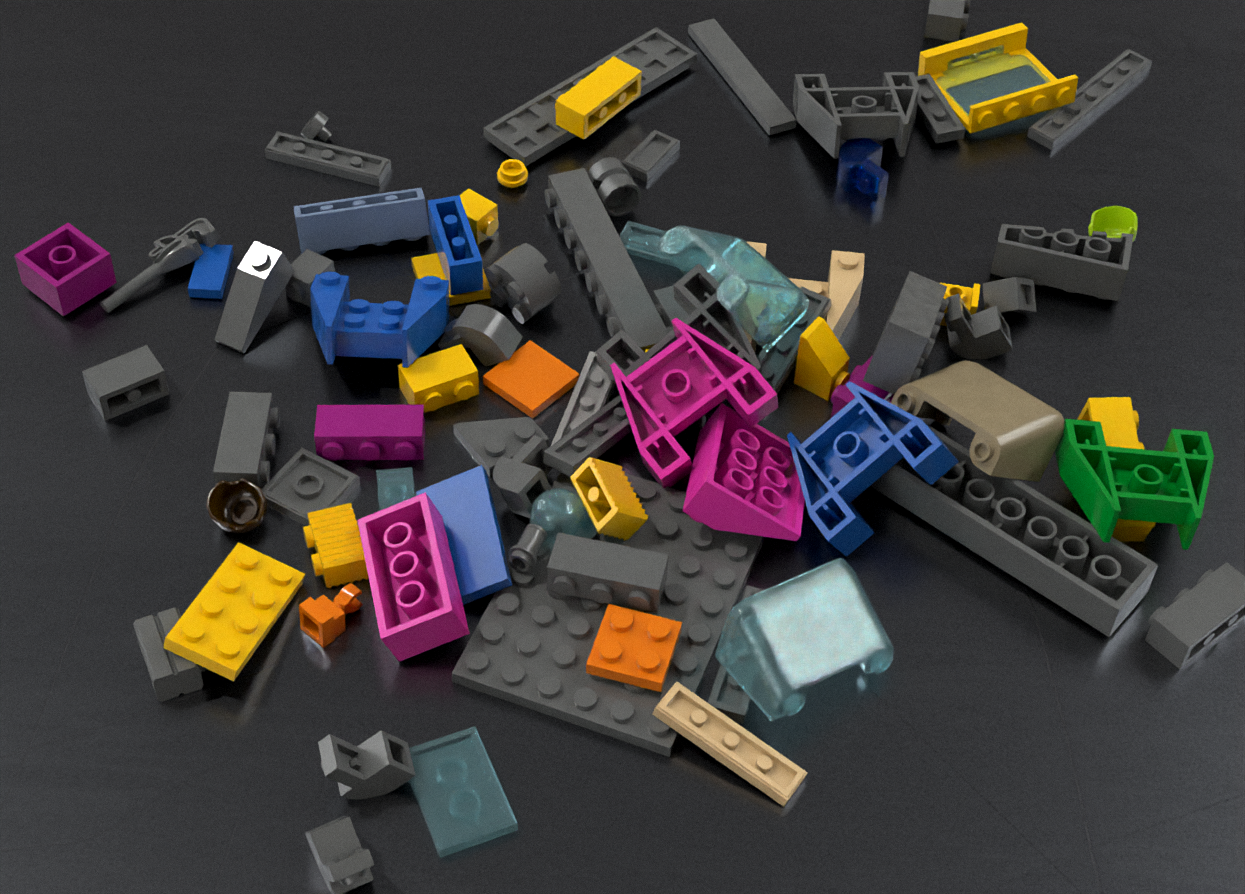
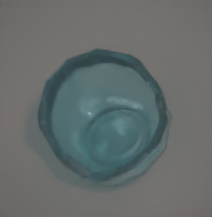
(558, 512)

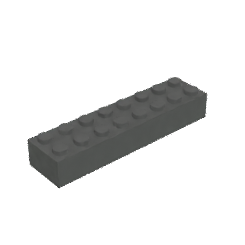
(1026, 537)

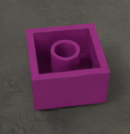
(65, 269)

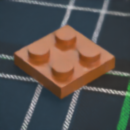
(634, 647)

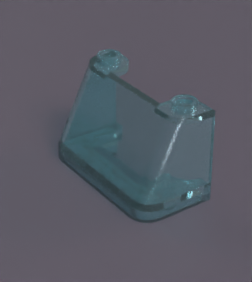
(749, 286)
(802, 635)

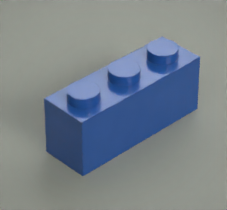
(455, 245)

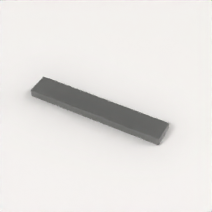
(742, 77)
(1089, 99)

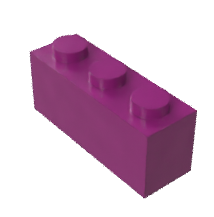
(370, 432)

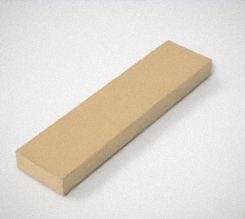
(730, 743)

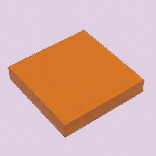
(531, 379)

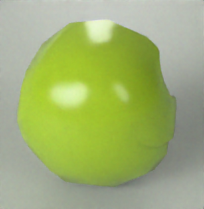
(1114, 221)

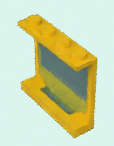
(995, 78)

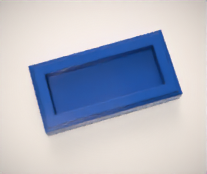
(211, 272)

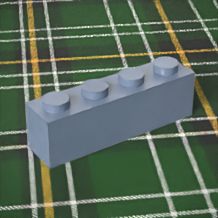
(362, 221)

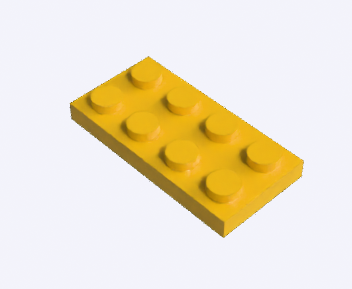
(234, 611)

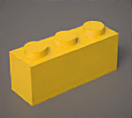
(598, 97)

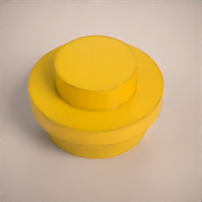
(512, 173)

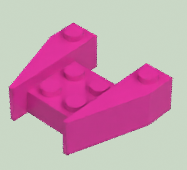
(680, 389)

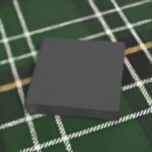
(308, 485)

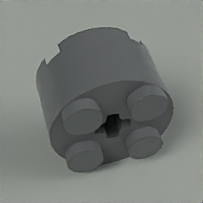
(523, 282)

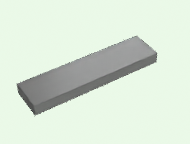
(588, 397)

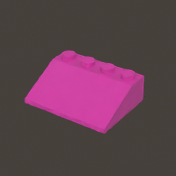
(744, 480)

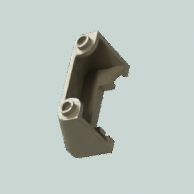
(1011, 426)

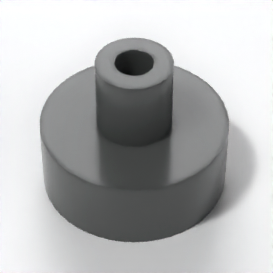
(316, 127)

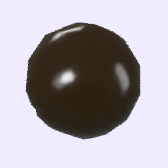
(236, 506)

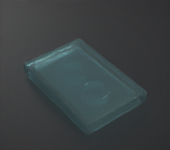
(459, 792)

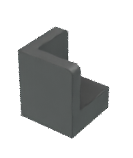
(1010, 295)

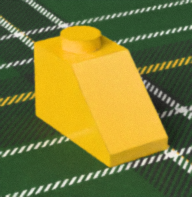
(821, 360)

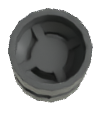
(614, 186)

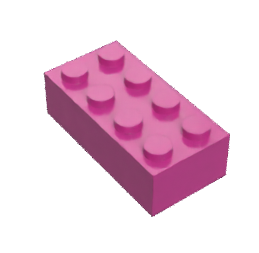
(412, 577)

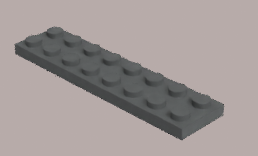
(532, 128)

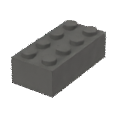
(908, 334)

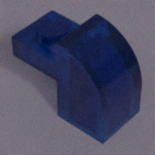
(860, 168)

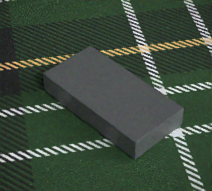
(651, 155)

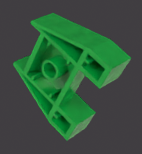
(1136, 482)

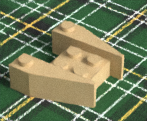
(842, 287)

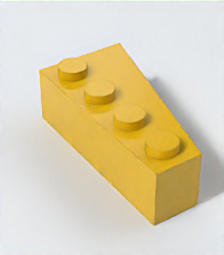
(1119, 430)

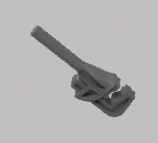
(170, 254)

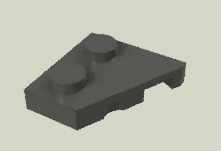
(496, 438)

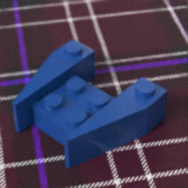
(377, 328)
(854, 453)

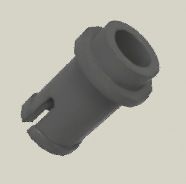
(524, 553)

